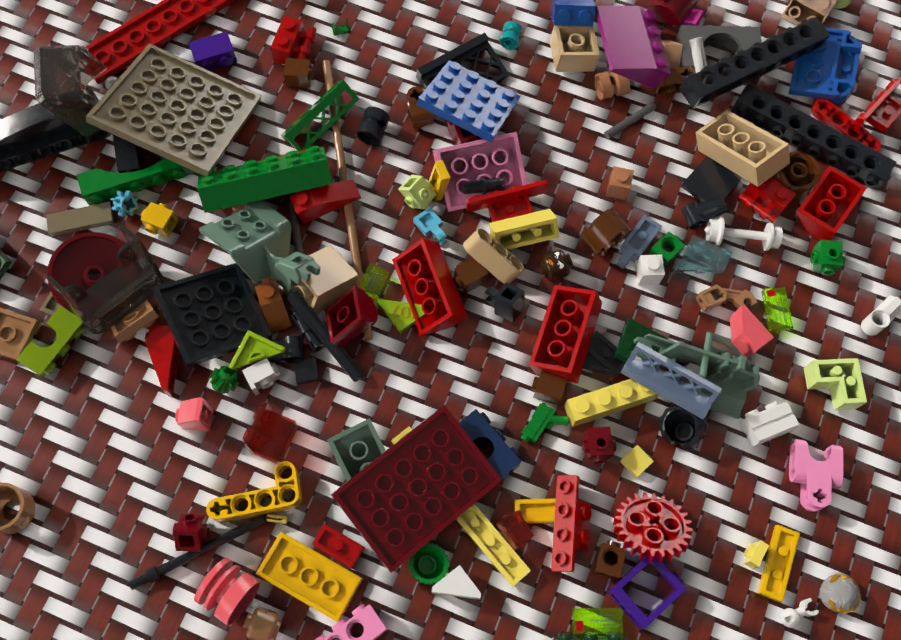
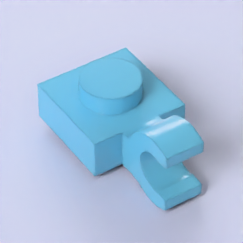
(429, 224)

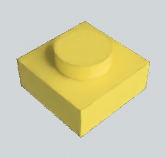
(754, 554)

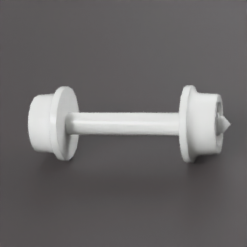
(770, 237)

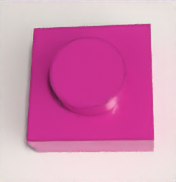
(694, 17)

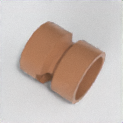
(610, 84)

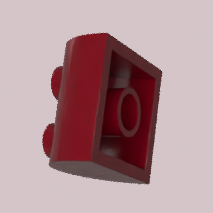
(672, 11)
(350, 316)

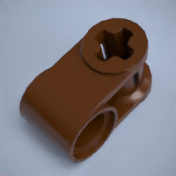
(674, 81)
(418, 115)

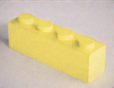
(607, 401)

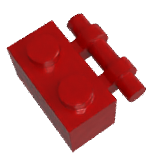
(290, 38)
(768, 198)

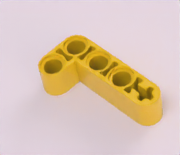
(255, 497)

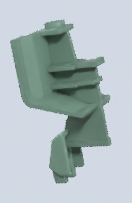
(261, 245)
(718, 363)

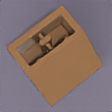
(808, 9)

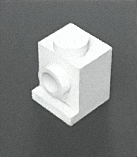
(261, 375)

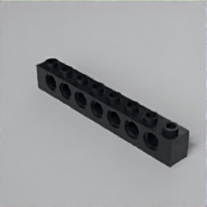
(753, 62)
(813, 136)

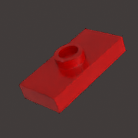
(338, 546)

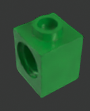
(670, 241)

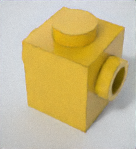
(159, 219)

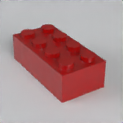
(566, 332)

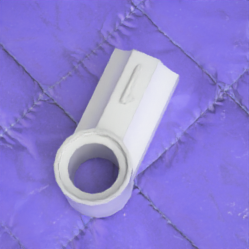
(882, 316)

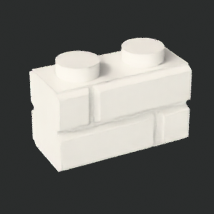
(769, 424)

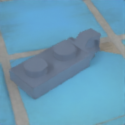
(638, 241)

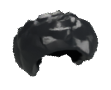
(682, 427)

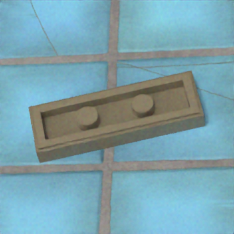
(80, 219)

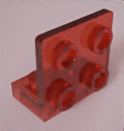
(268, 433)

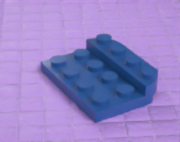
(828, 70)

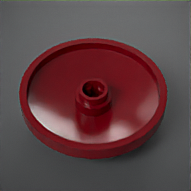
(83, 261)

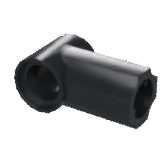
(698, 213)
(294, 349)

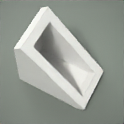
(457, 585)

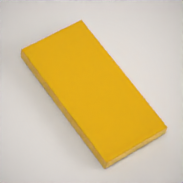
(309, 576)

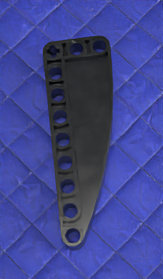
(37, 135)

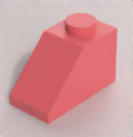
(748, 332)
(194, 415)

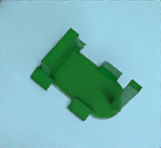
(341, 29)

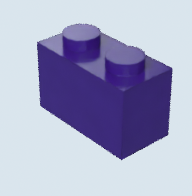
(213, 51)

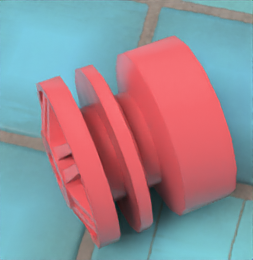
(227, 591)

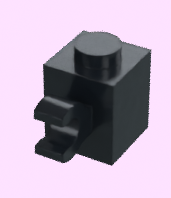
(507, 301)

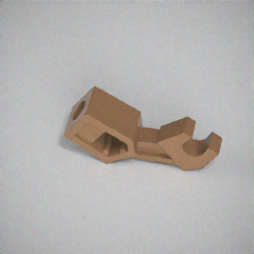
(737, 297)

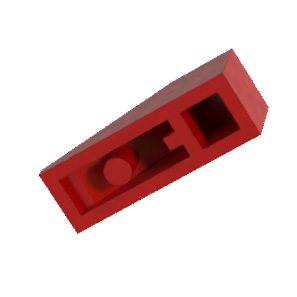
(324, 199)
(164, 356)

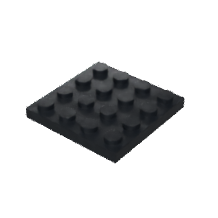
(210, 313)

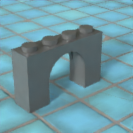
(731, 37)

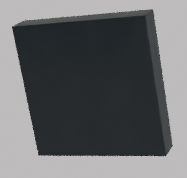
(709, 181)

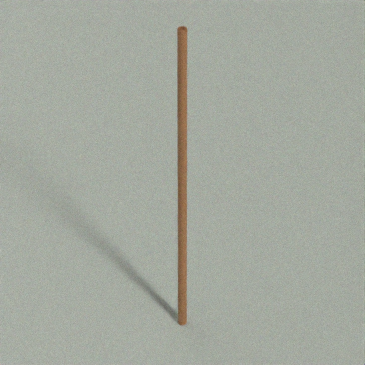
(356, 261)

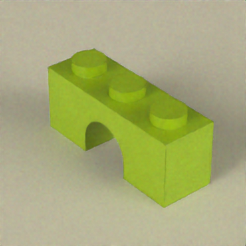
(42, 359)

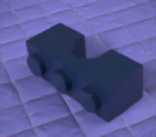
(503, 459)

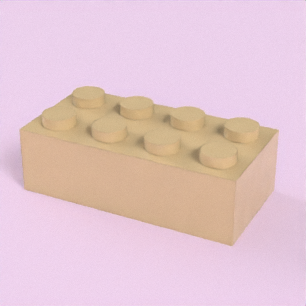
(743, 147)

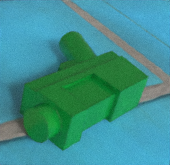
(542, 418)

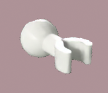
(793, 616)

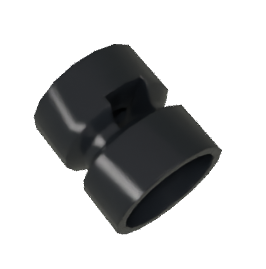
(372, 126)

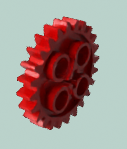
(652, 527)

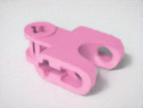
(814, 475)

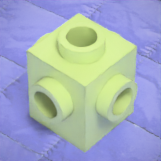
(417, 192)

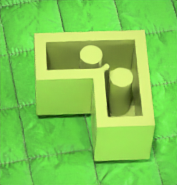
(841, 377)

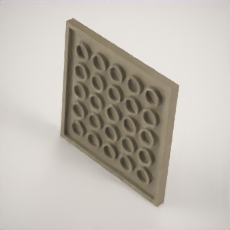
(175, 109)

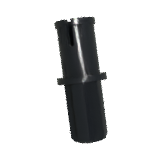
(483, 185)

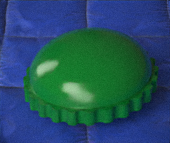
(428, 564)

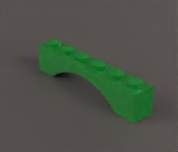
(103, 185)

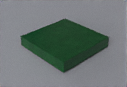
(632, 330)

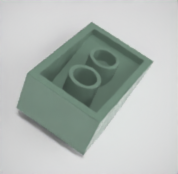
(356, 448)

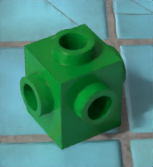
(827, 257)

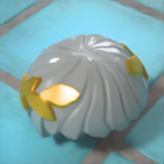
(840, 593)

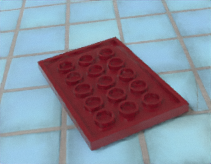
(416, 488)

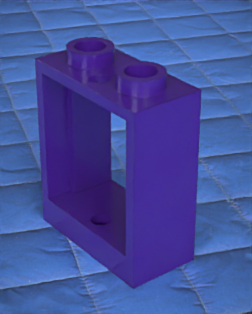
(630, 608)

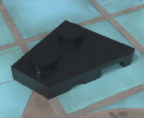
(601, 356)

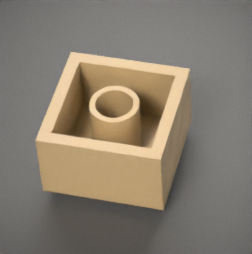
(574, 48)

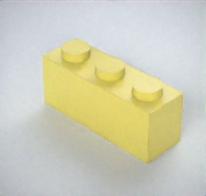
(525, 229)

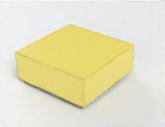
(636, 461)

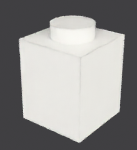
(650, 269)

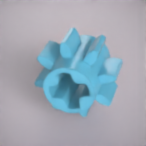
(119, 200)

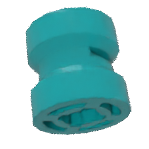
(511, 34)

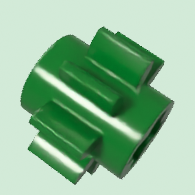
(224, 379)

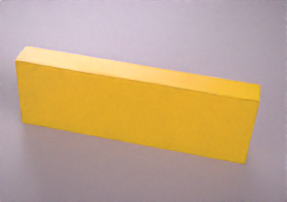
(778, 563)

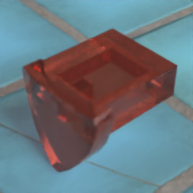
(514, 529)

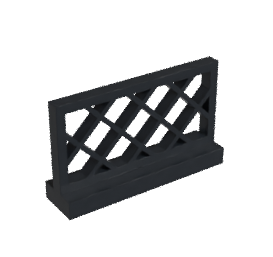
(461, 54)

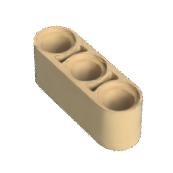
(493, 256)

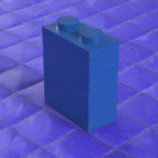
(573, 12)

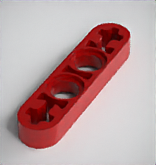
(847, 122)

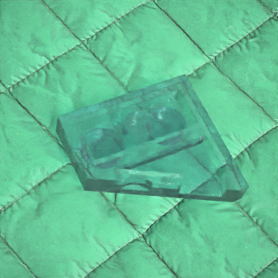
(703, 257)

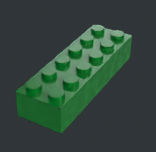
(264, 179)

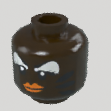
(556, 264)

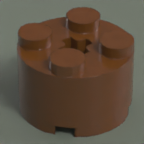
(799, 174)
(605, 232)

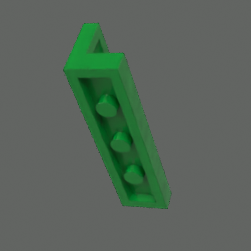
(317, 108)

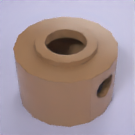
(12, 493)

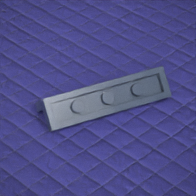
(668, 382)

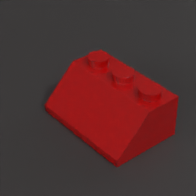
(829, 203)

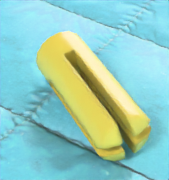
(284, 518)

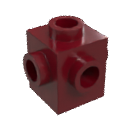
(602, 437)
(190, 532)

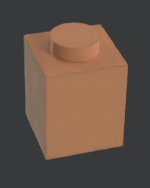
(619, 183)

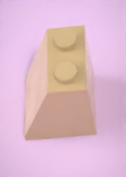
(333, 281)

